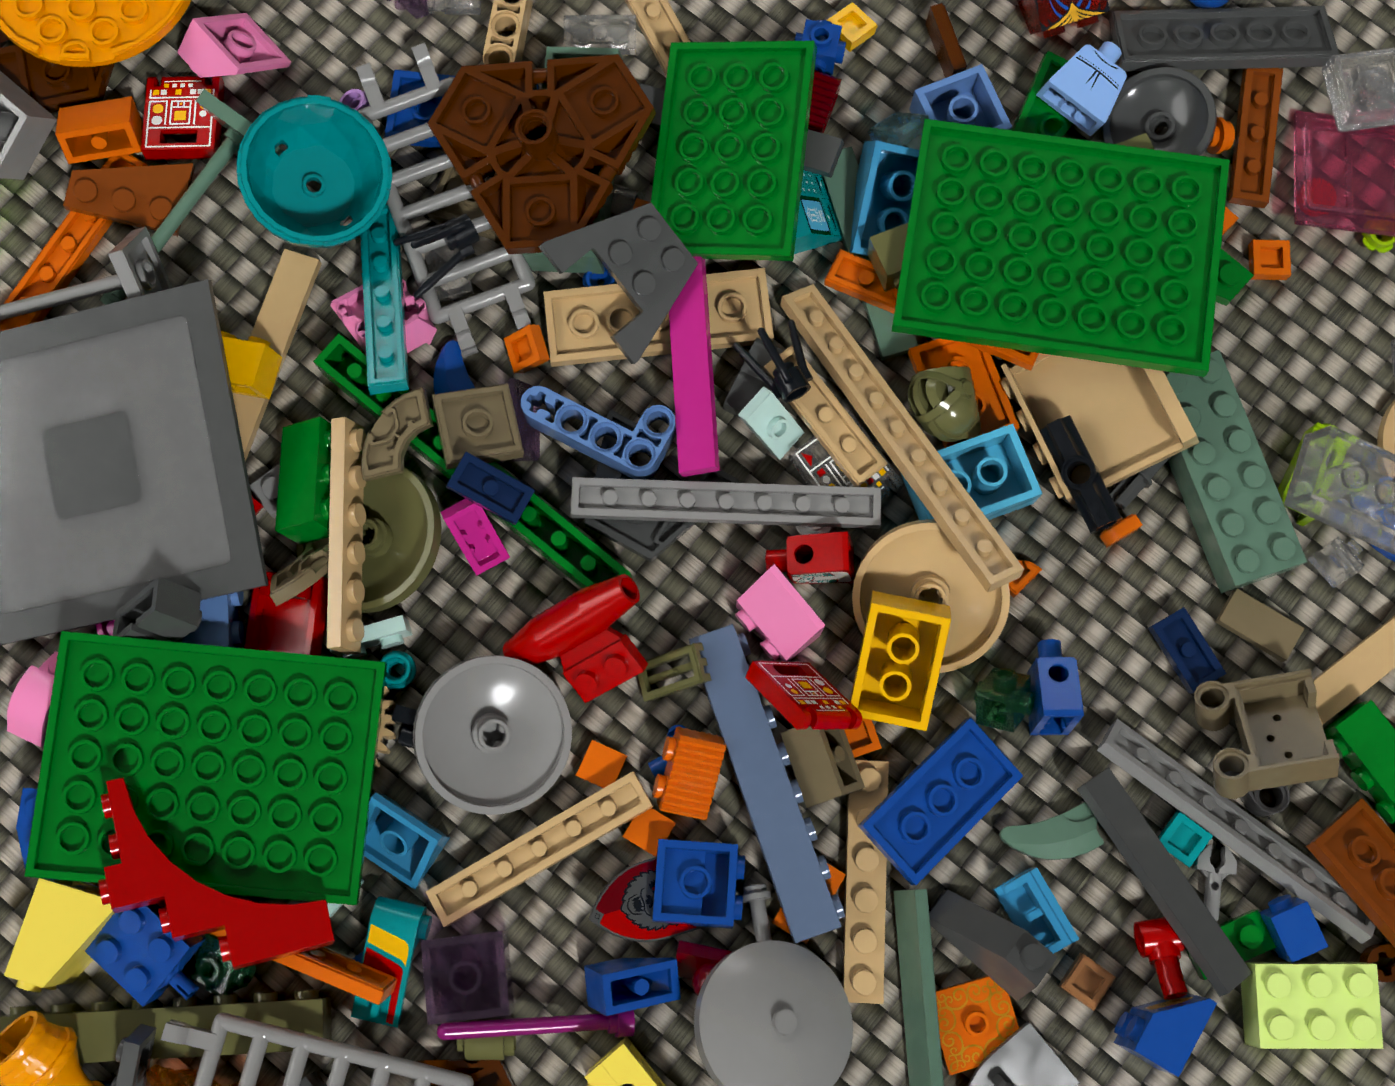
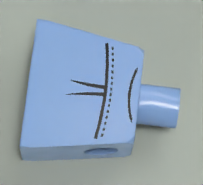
(1086, 86)

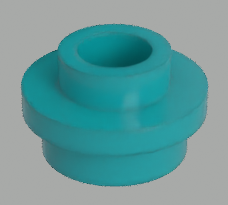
(399, 657)

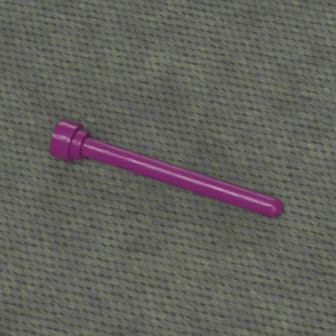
(619, 1024)

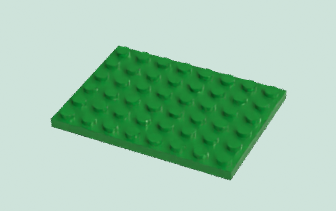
(1063, 247)
(233, 759)

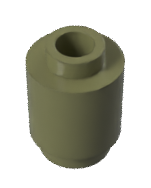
(487, 1048)

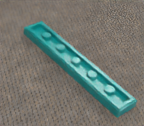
(384, 307)

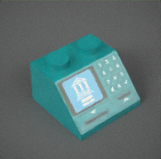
(816, 217)

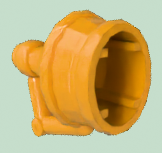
(40, 1054)

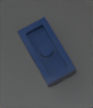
(490, 488)
(1186, 650)

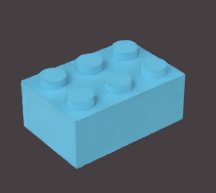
(991, 471)

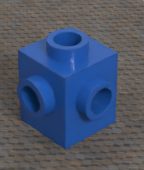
(828, 43)

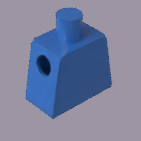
(1056, 691)

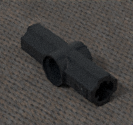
(1092, 496)

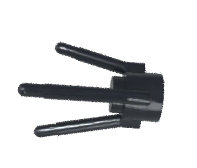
(457, 233)
(789, 380)

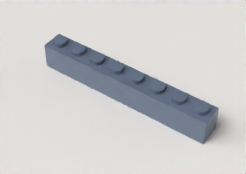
(766, 788)

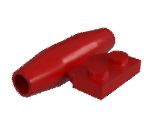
(580, 633)

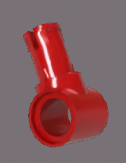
(1162, 947)

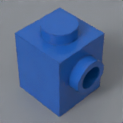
(1293, 928)

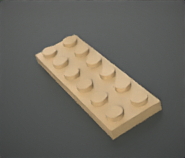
(587, 317)

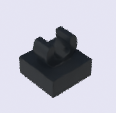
(405, 717)

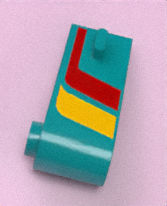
(390, 947)

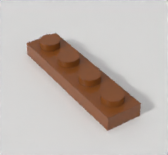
(1255, 137)

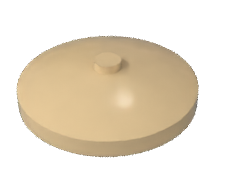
(925, 566)

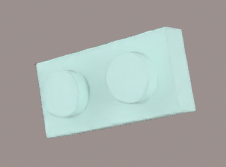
(386, 633)

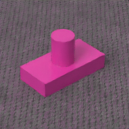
(475, 535)

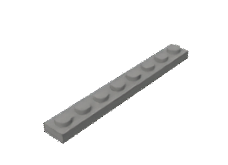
(726, 502)
(1235, 828)

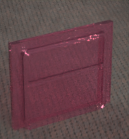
(1343, 176)

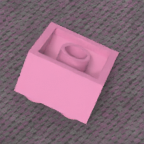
(778, 616)

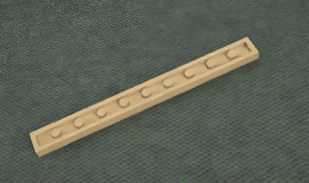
(902, 439)

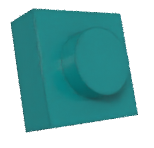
(1184, 838)

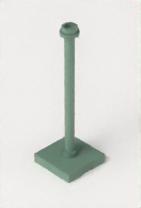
(236, 129)

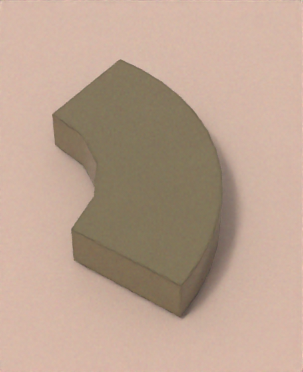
(392, 434)
(301, 573)

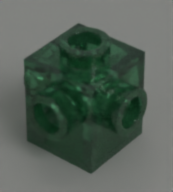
(1003, 699)
(218, 975)

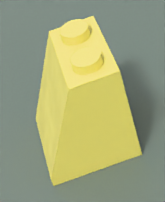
(56, 933)

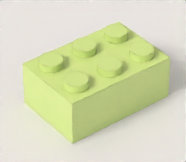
(1312, 1005)

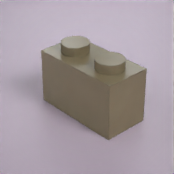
(822, 764)

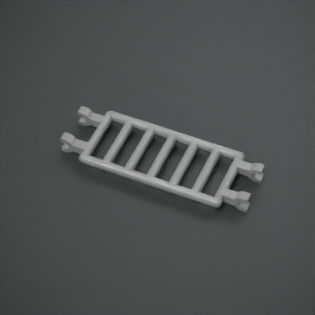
(402, 214)
(302, 1044)

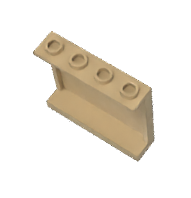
(1121, 412)

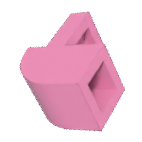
(31, 702)

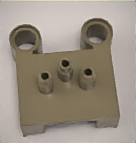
(1276, 729)

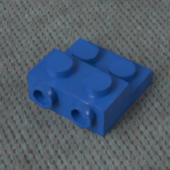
(698, 883)

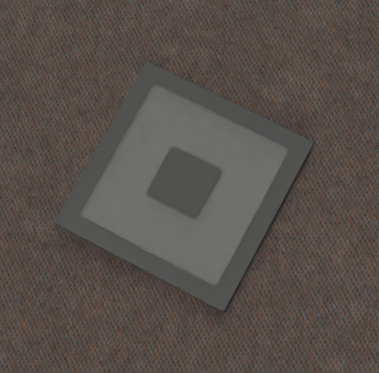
(119, 463)

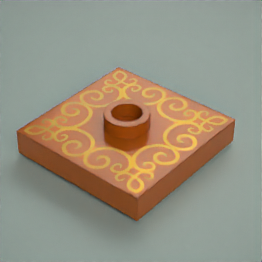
(973, 1022)

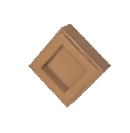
(1086, 981)

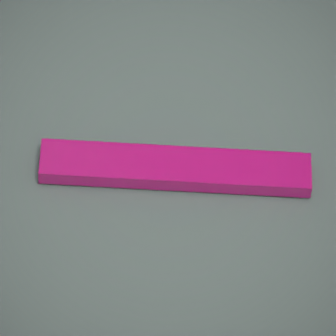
(694, 377)

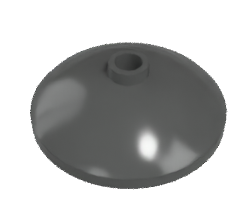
(1165, 99)

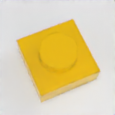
(855, 25)

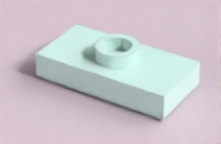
(771, 423)

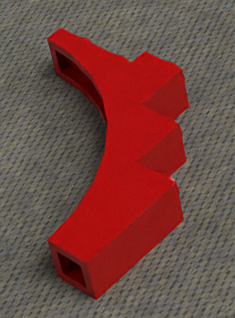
(192, 909)

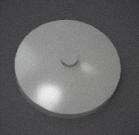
(492, 734)
(773, 1018)

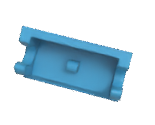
(1035, 909)

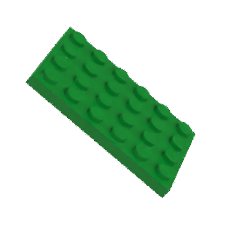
(734, 146)

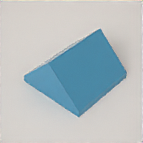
(401, 840)

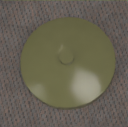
(398, 539)

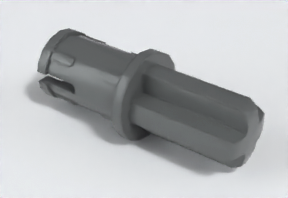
(1129, 488)

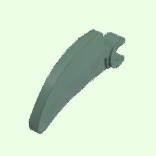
(1057, 837)

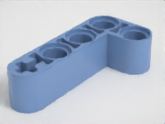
(597, 426)

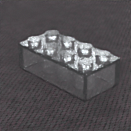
(1346, 486)

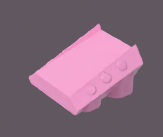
(417, 322)

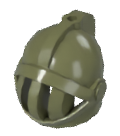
(945, 403)

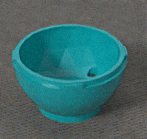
(323, 145)

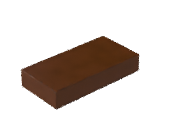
(945, 41)

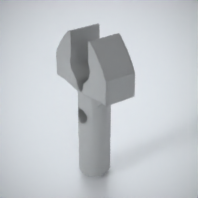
(1214, 876)

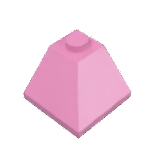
(229, 47)

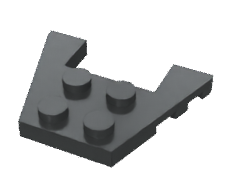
(642, 259)
(642, 537)

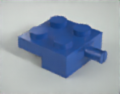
(143, 957)

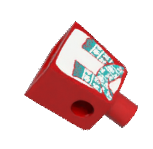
(830, 561)

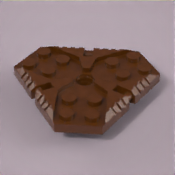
(541, 185)

